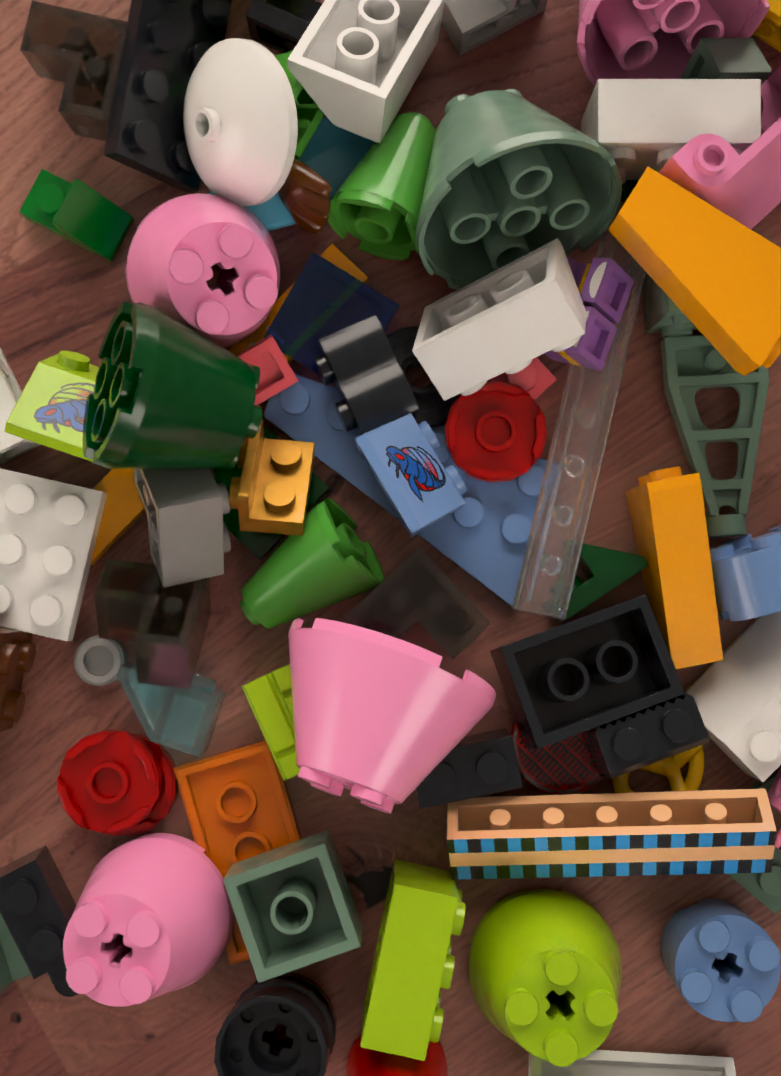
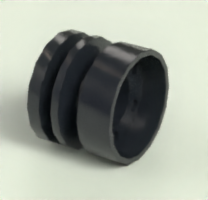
(249, 1034)

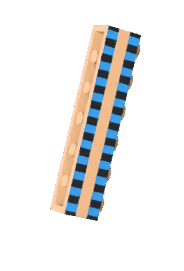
(611, 834)

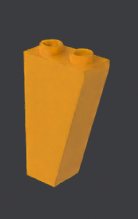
(708, 266)
(679, 581)

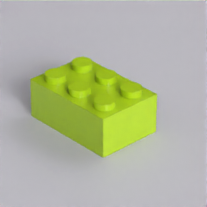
(412, 961)

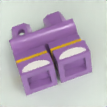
(604, 293)

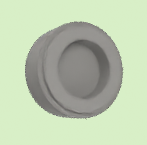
(99, 660)

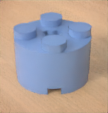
(748, 575)
(748, 964)

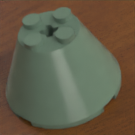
(507, 184)

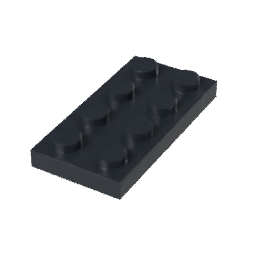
(155, 67)

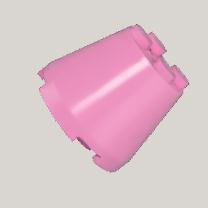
(174, 260)
(147, 921)

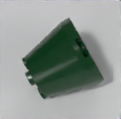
(167, 396)

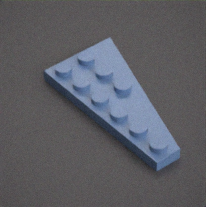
(481, 537)

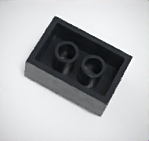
(586, 672)

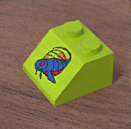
(55, 403)

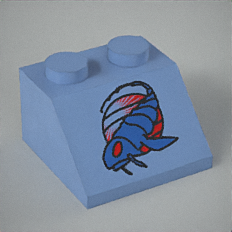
(411, 474)

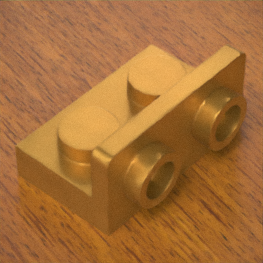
(273, 484)

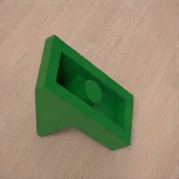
(77, 214)

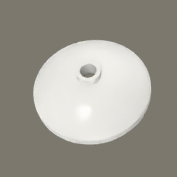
(241, 121)

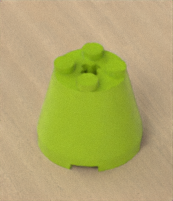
(532, 953)

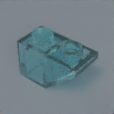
(175, 715)

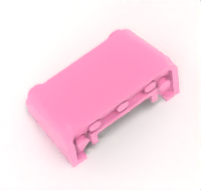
(736, 184)

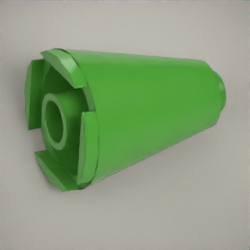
(386, 190)
(312, 570)

